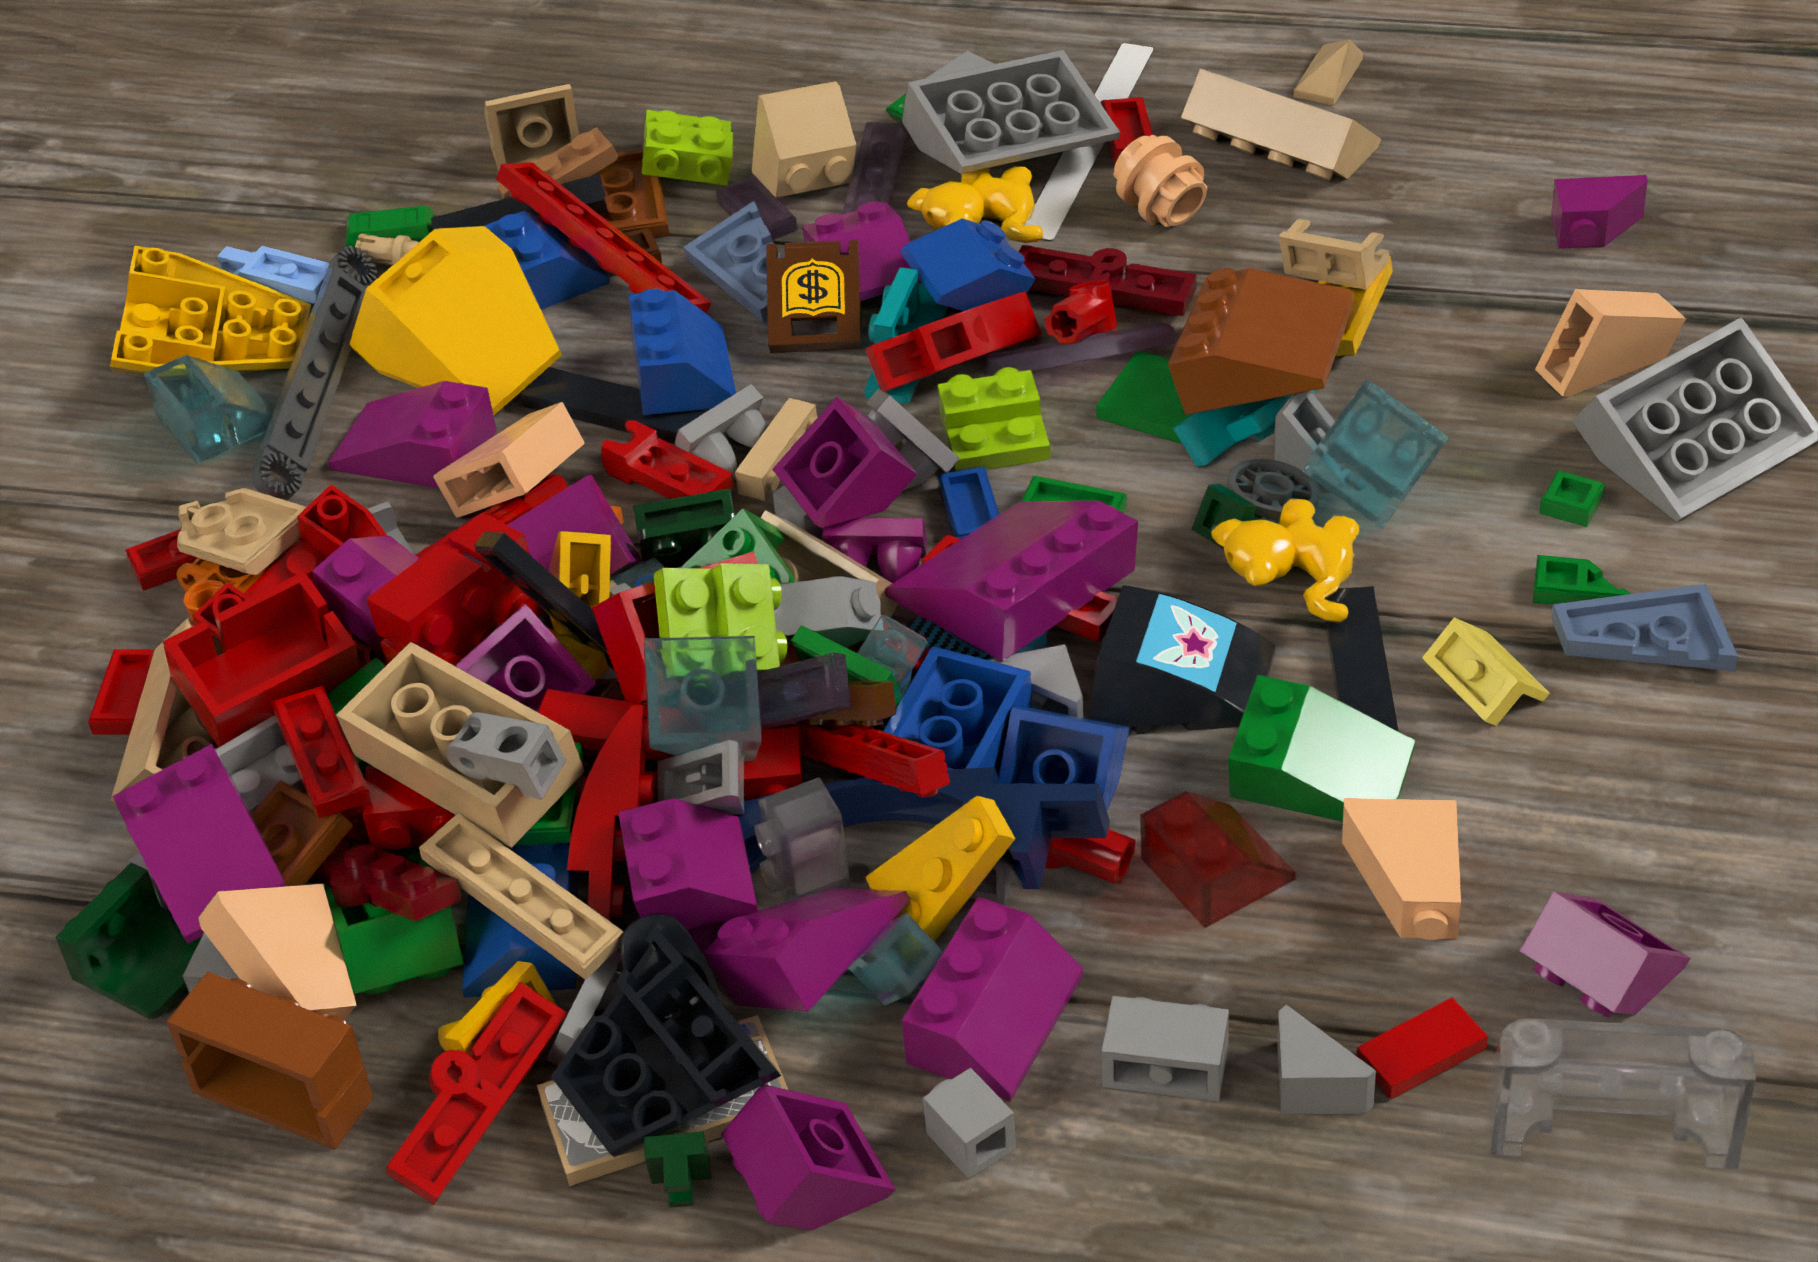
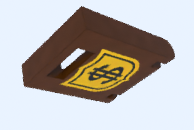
(814, 285)

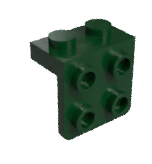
(681, 525)
(128, 946)

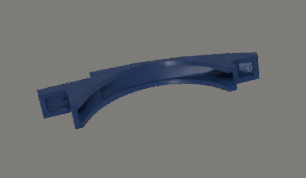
(1031, 811)

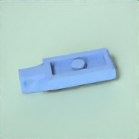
(277, 269)

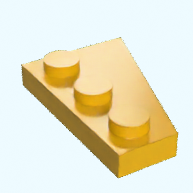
(946, 864)

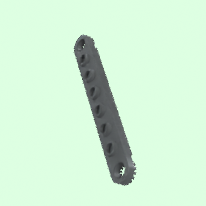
(313, 376)

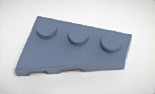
(736, 258)
(1648, 627)

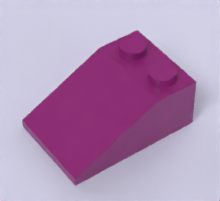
(416, 433)
(196, 836)
(799, 947)

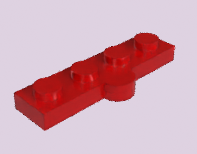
(473, 1092)

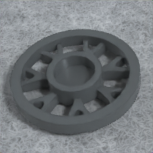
(1271, 487)

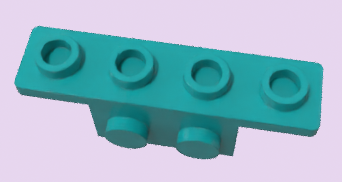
(903, 309)
(1214, 431)

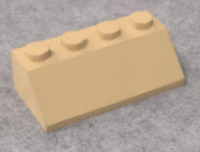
(1277, 125)
(164, 723)

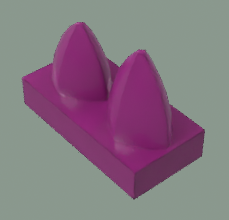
(893, 540)

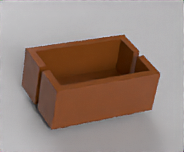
(271, 1059)

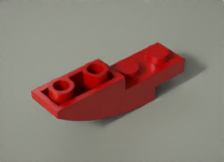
(953, 341)
(612, 786)

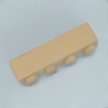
(755, 472)

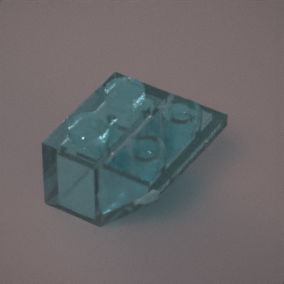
(206, 406)
(1375, 453)

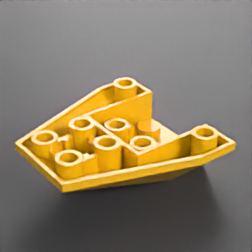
(203, 312)
(456, 315)

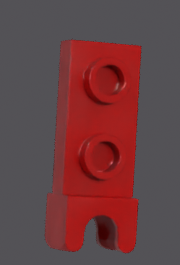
(661, 465)

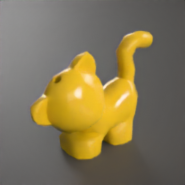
(982, 197)
(1269, 550)

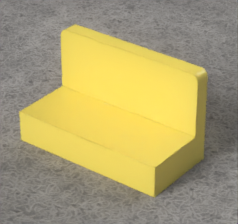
(1481, 670)

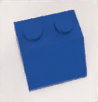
(548, 259)
(968, 264)
(1062, 750)

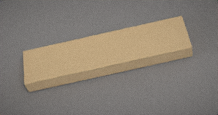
(522, 895)

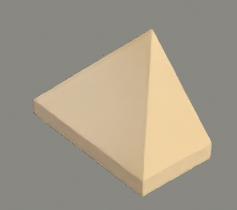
(1329, 72)

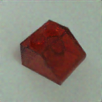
(1209, 856)

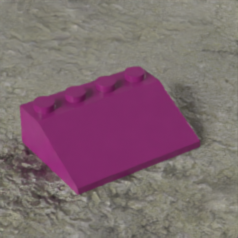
(1021, 572)

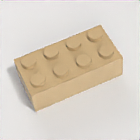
(414, 714)

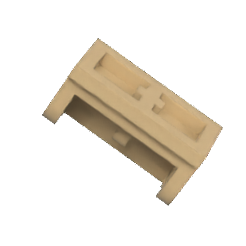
(1331, 258)

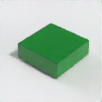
(1572, 498)

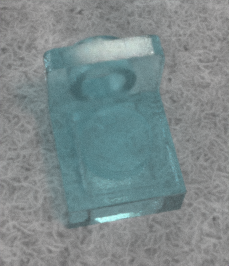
(894, 648)

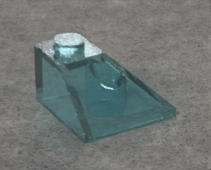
(702, 693)

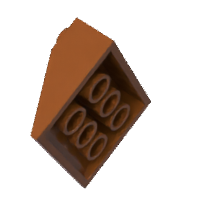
(1257, 338)

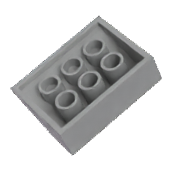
(1005, 113)
(1699, 422)

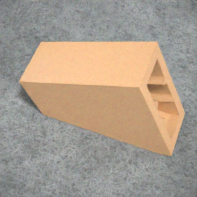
(1607, 337)
(510, 461)
(1408, 861)
(282, 944)

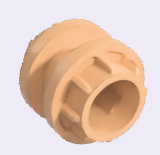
(1160, 180)

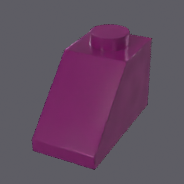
(1596, 209)

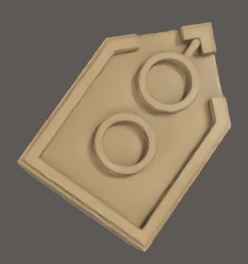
(241, 531)

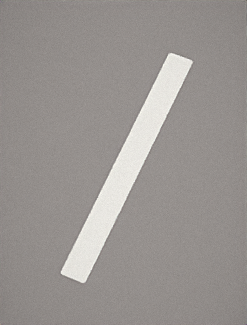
(1076, 163)

